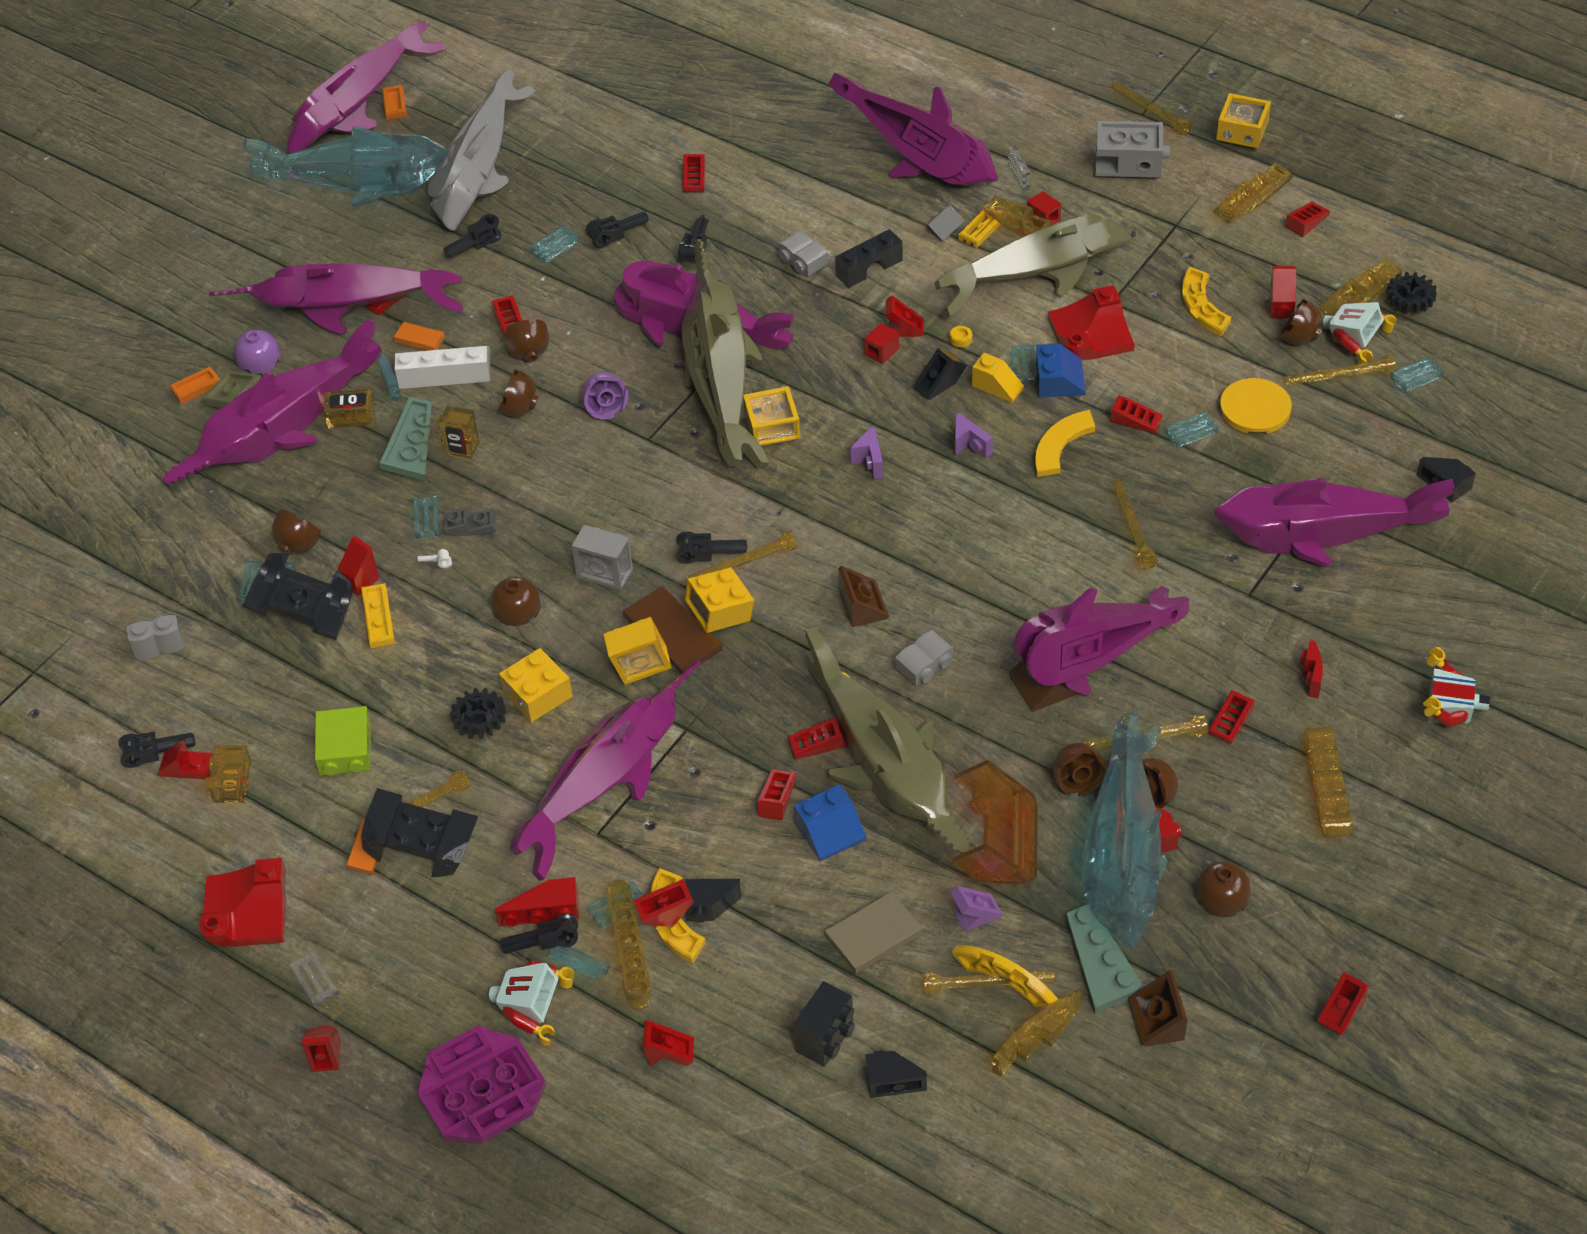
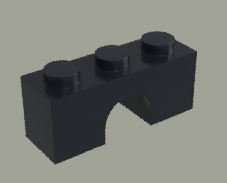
(853, 264)

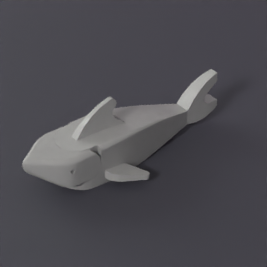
(469, 165)

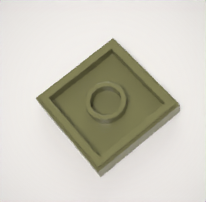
(228, 388)

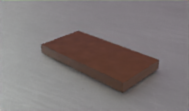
(679, 629)

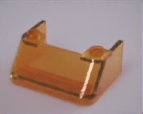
(1009, 827)

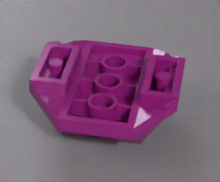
(474, 1064)

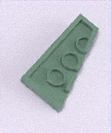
(409, 442)
(1105, 967)

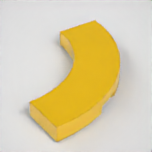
(1197, 304)
(1056, 438)
(679, 938)
(990, 963)

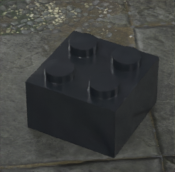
(824, 1024)

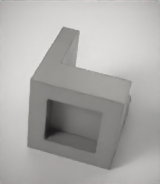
(946, 222)

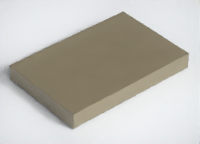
(873, 932)

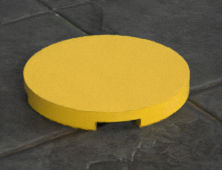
(1255, 406)

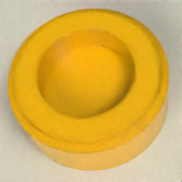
(960, 336)

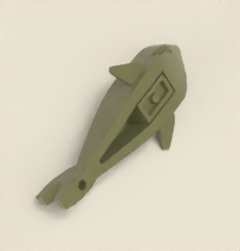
(1053, 252)

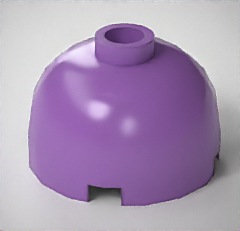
(257, 351)
(604, 395)

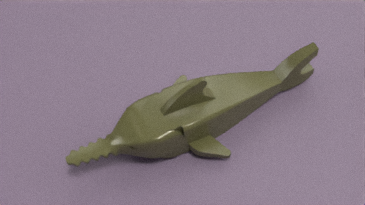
(717, 361)
(885, 748)

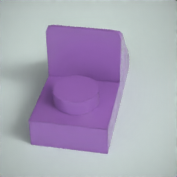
(971, 435)
(868, 451)
(974, 907)

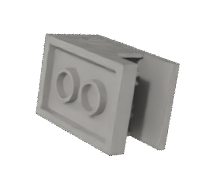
(1130, 149)

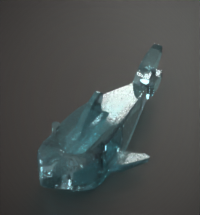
(360, 164)
(1123, 839)

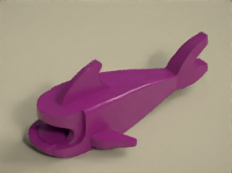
(660, 296)
(1087, 635)

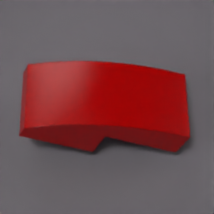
(1312, 668)

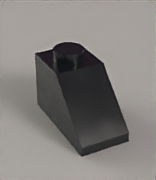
(940, 373)
(1441, 469)
(711, 898)
(893, 1074)

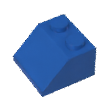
(1058, 371)
(829, 822)

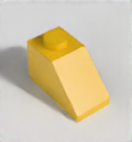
(996, 378)

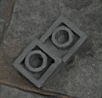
(466, 523)

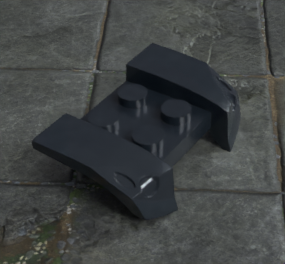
(300, 596)
(416, 831)

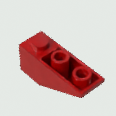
(541, 903)

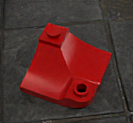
(1093, 325)
(246, 905)

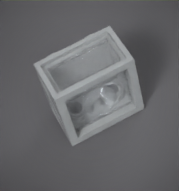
(602, 557)

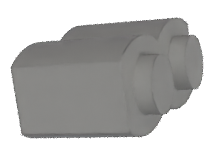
(803, 253)
(155, 637)
(924, 658)

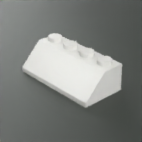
(442, 367)

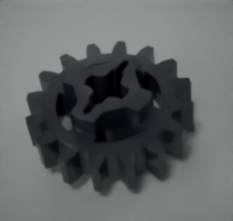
(1411, 292)
(478, 713)

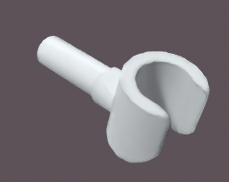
(442, 557)

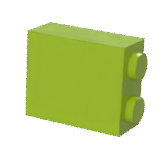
(343, 741)

